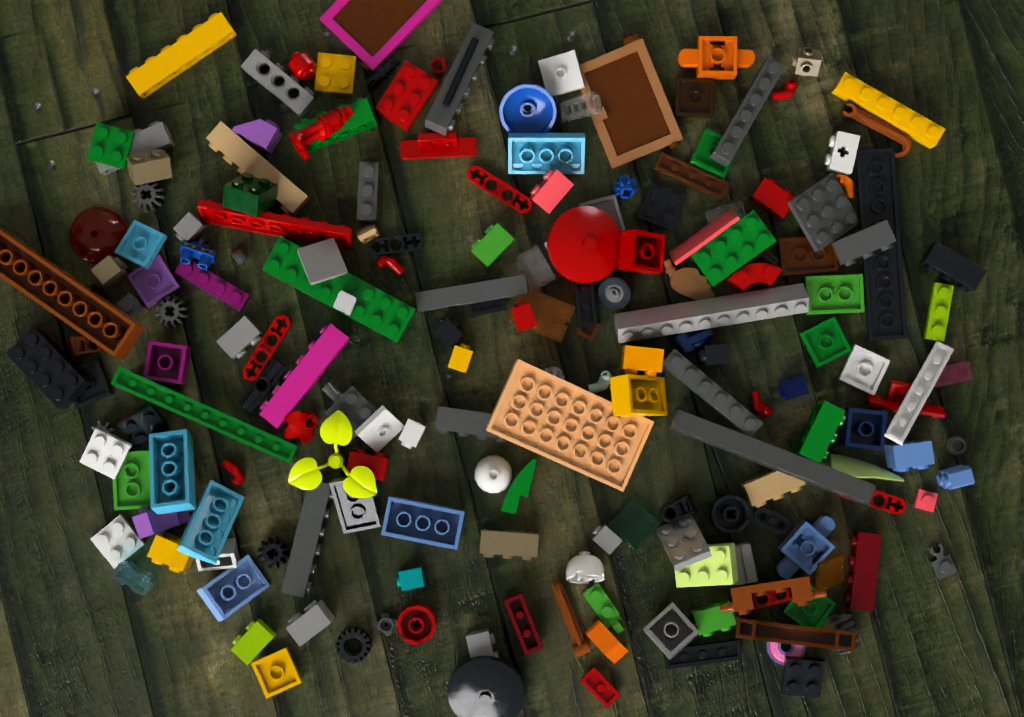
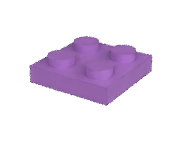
(155, 282)

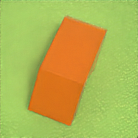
(606, 641)

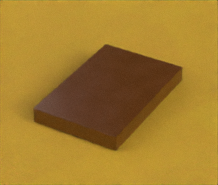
(799, 258)

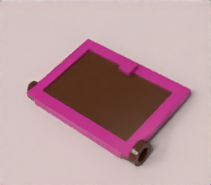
(376, 26)

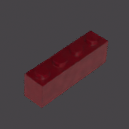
(863, 570)

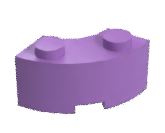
(150, 523)

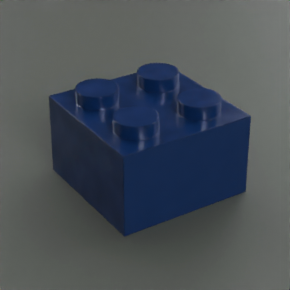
(864, 428)

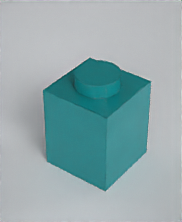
(411, 578)

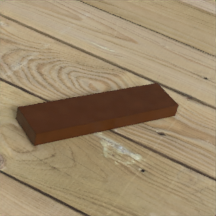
(691, 176)

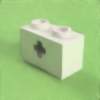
(848, 144)

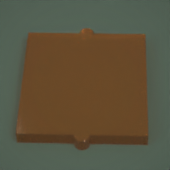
(830, 572)

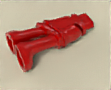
(322, 129)

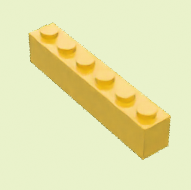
(181, 55)
(888, 110)

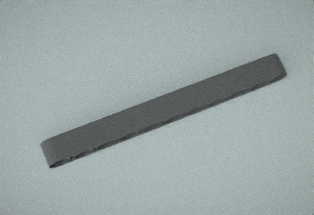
(773, 457)

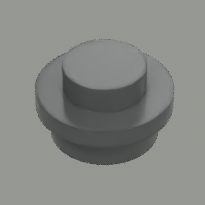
(956, 445)

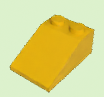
(638, 395)

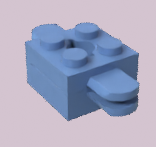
(805, 547)

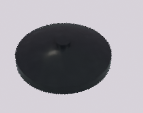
(486, 688)

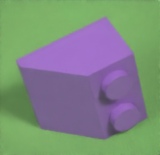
(260, 133)

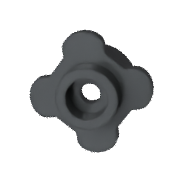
(387, 630)

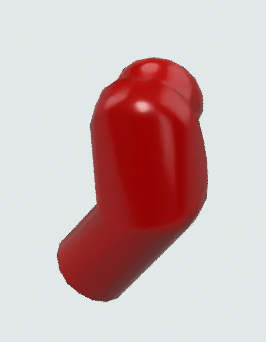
(235, 470)

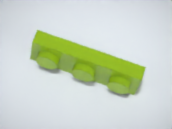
(938, 312)

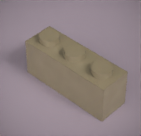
(509, 544)

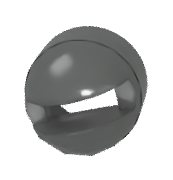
(239, 256)

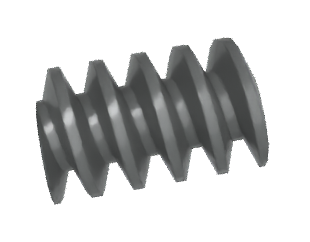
(843, 622)

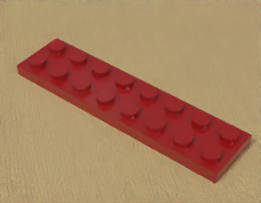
(276, 225)

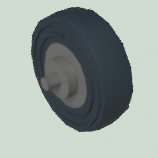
(615, 292)

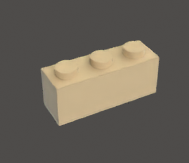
(770, 486)

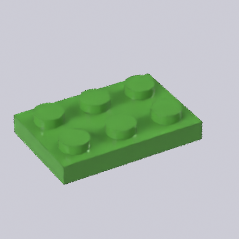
(835, 294)
(132, 483)

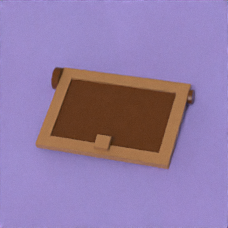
(633, 103)

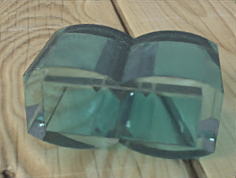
(130, 574)

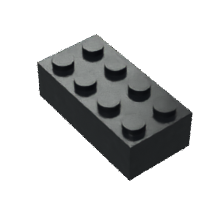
(49, 368)

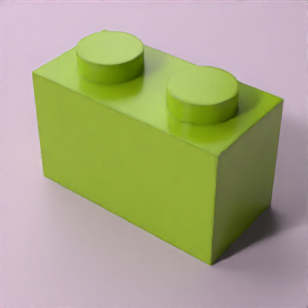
(253, 641)

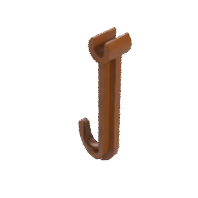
(881, 127)
(580, 645)

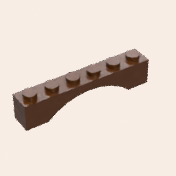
(796, 634)

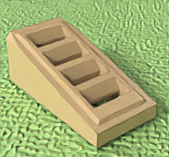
(368, 233)

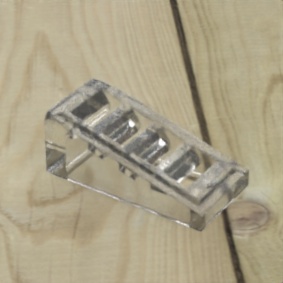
(592, 103)

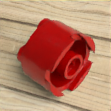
(406, 627)

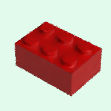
(407, 96)

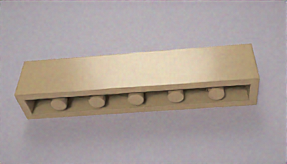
(251, 162)

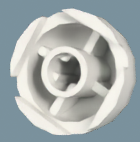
(493, 474)
(584, 569)

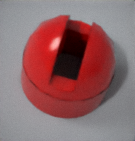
(436, 68)

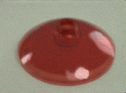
(110, 233)

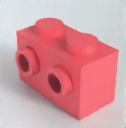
(550, 190)

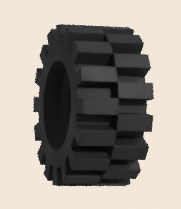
(353, 632)

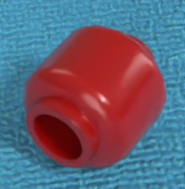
(302, 66)

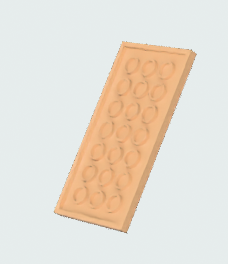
(568, 425)

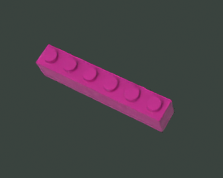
(305, 375)

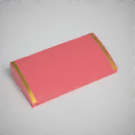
(704, 236)

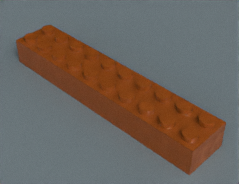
(67, 297)

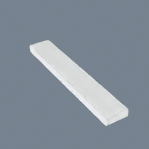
(919, 392)

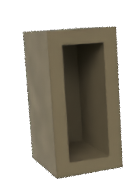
(149, 167)
(111, 271)

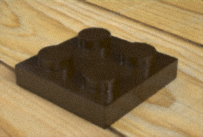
(694, 98)

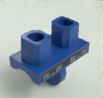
(198, 251)

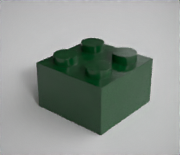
(250, 195)

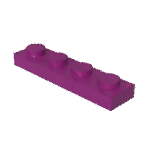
(213, 284)

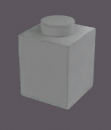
(188, 228)
(606, 538)

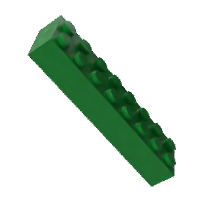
(374, 308)

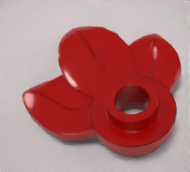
(298, 428)

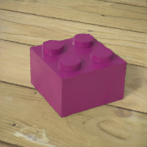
(167, 362)

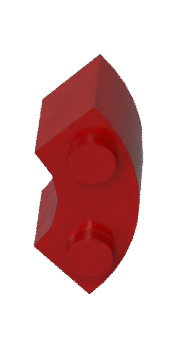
(754, 274)

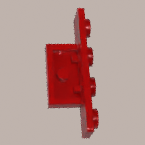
(436, 145)
(895, 396)

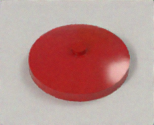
(584, 244)

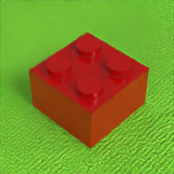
(641, 252)

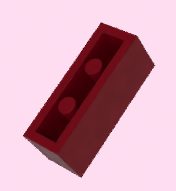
(523, 623)

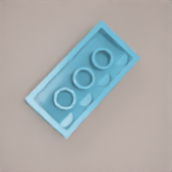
(544, 151)
(210, 523)

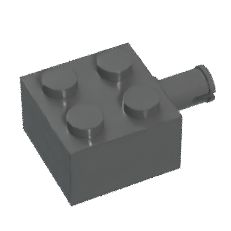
(351, 403)

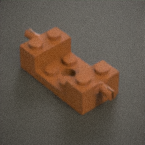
(800, 591)

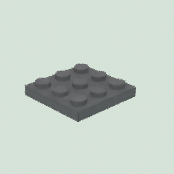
(823, 212)

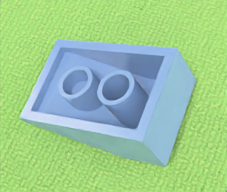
(233, 588)

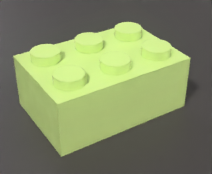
(712, 571)

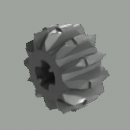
(154, 190)
(178, 311)

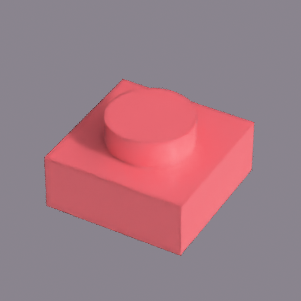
(925, 500)

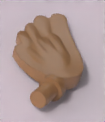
(688, 282)

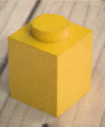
(460, 358)

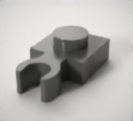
(942, 563)

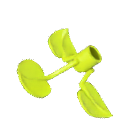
(306, 474)

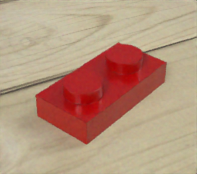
(600, 687)

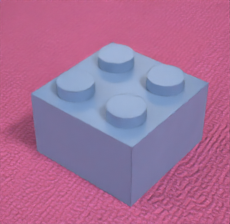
(910, 454)

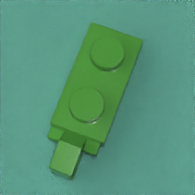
(603, 607)

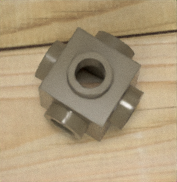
(806, 61)

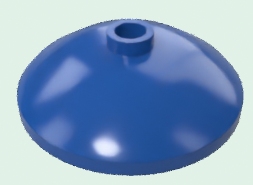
(533, 120)

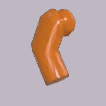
(847, 184)

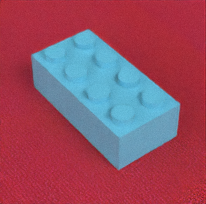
(172, 471)

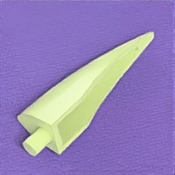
(859, 468)

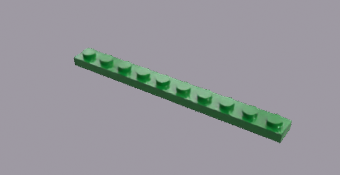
(204, 414)

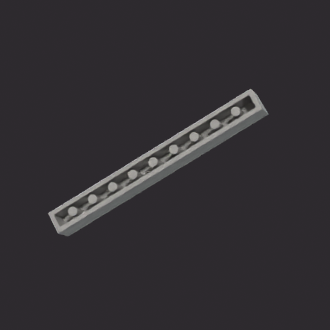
(711, 313)

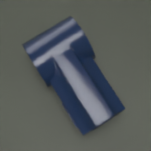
(690, 340)

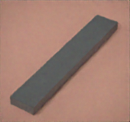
(472, 293)

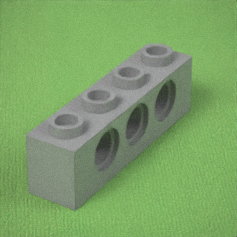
(253, 67)

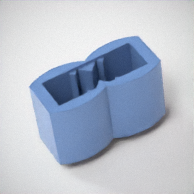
(955, 477)

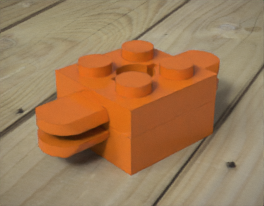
(716, 57)

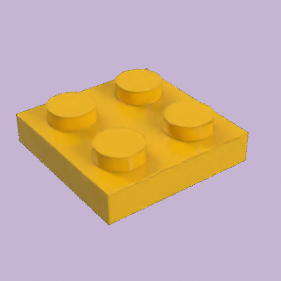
(335, 73)
(276, 672)

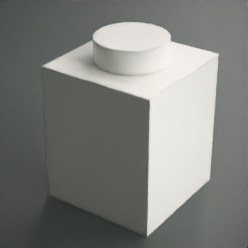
(411, 433)

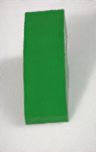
(519, 487)

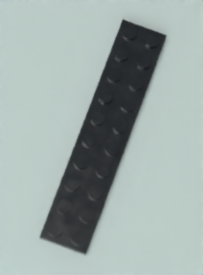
(884, 270)

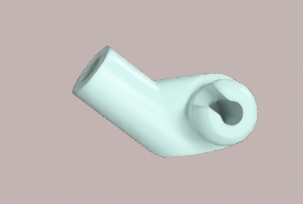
(602, 384)

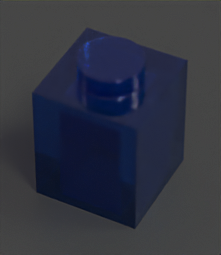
(792, 387)

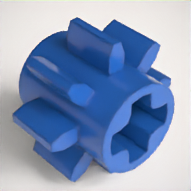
(625, 187)

